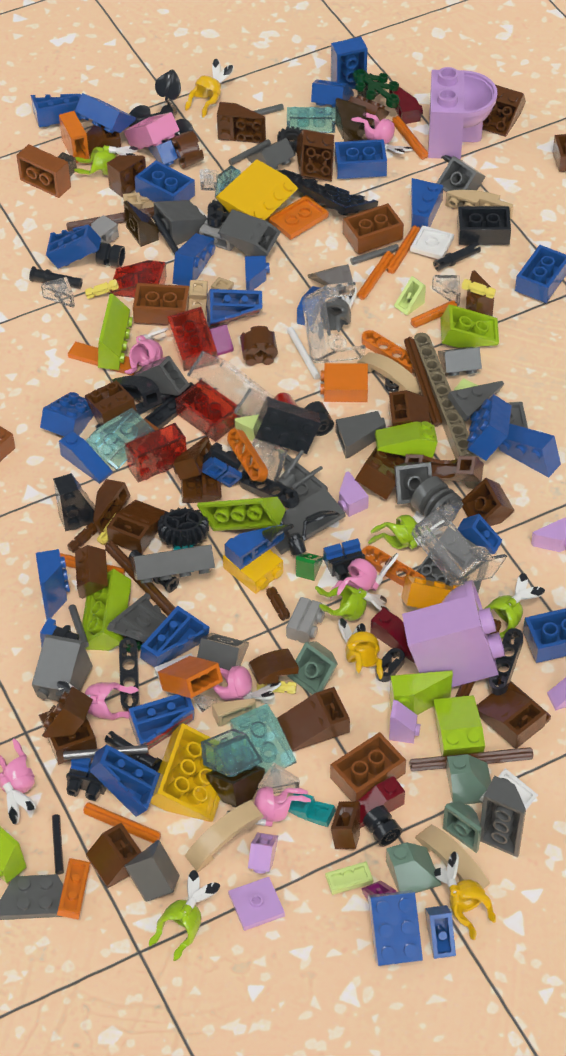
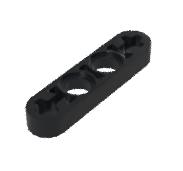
(284, 494)
(508, 661)
(132, 674)

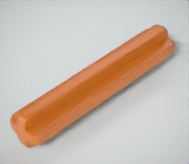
(430, 315)

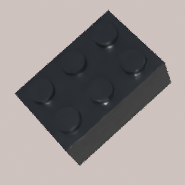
(484, 225)
(286, 425)

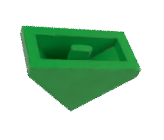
(308, 565)

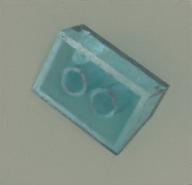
(312, 118)

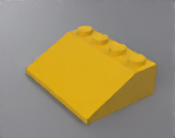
(257, 191)
(183, 779)

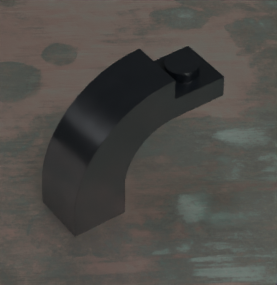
(141, 389)

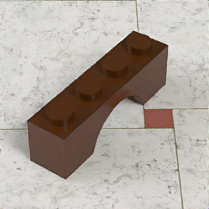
(461, 469)

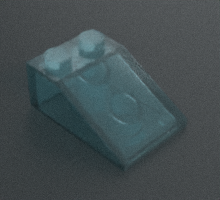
(111, 437)
(266, 736)

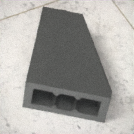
(165, 375)
(358, 431)

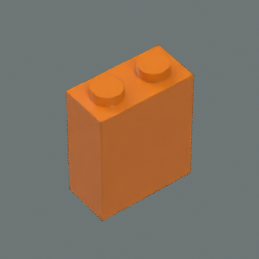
(73, 135)
(345, 382)
(190, 676)

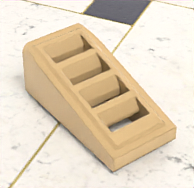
(225, 711)

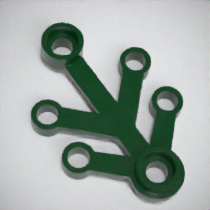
(362, 77)

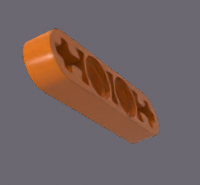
(370, 337)
(256, 475)
(397, 566)

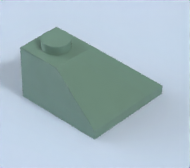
(315, 667)
(467, 778)
(463, 824)
(411, 867)

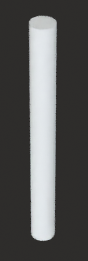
(303, 353)

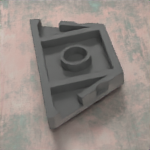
(138, 619)
(31, 897)

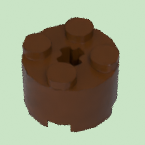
(187, 149)
(259, 346)

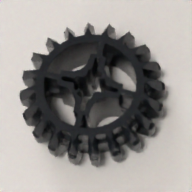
(183, 527)

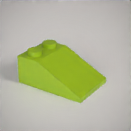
(468, 328)
(408, 439)
(420, 689)
(458, 725)

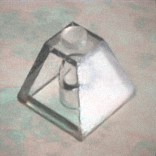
(272, 456)

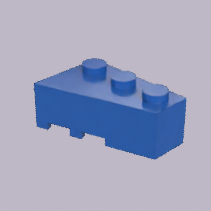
(49, 108)
(425, 202)
(72, 245)
(192, 259)
(173, 637)
(125, 778)

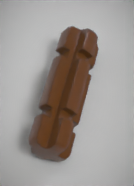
(82, 537)
(278, 603)

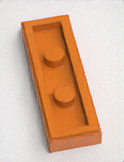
(73, 888)

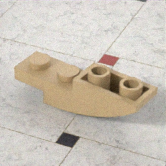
(475, 198)

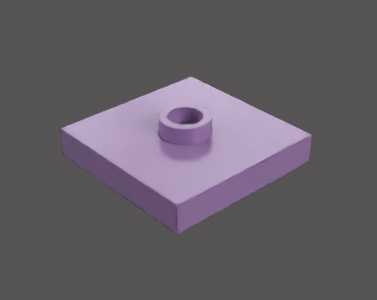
(256, 903)

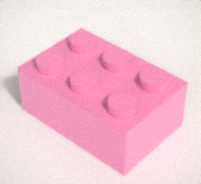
(152, 131)

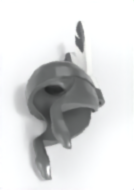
(339, 311)

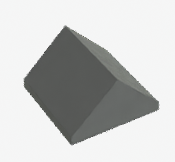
(409, 477)
(153, 872)

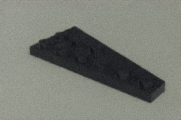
(330, 195)

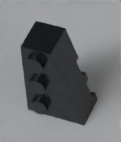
(73, 503)

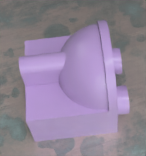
(457, 109)
(455, 637)

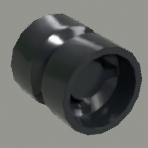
(110, 255)
(326, 421)
(381, 824)

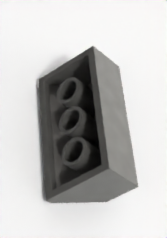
(173, 562)
(502, 817)

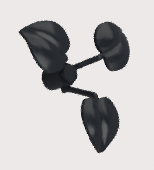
(166, 86)
(295, 540)

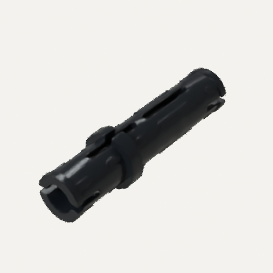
(451, 258)

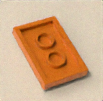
(298, 217)

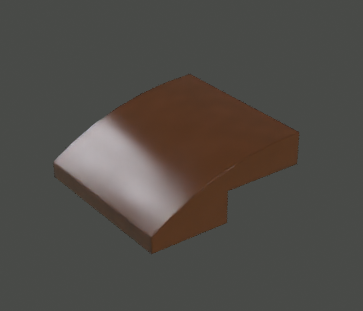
(200, 489)
(270, 665)

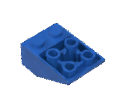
(327, 91)
(66, 415)

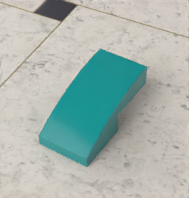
(313, 811)

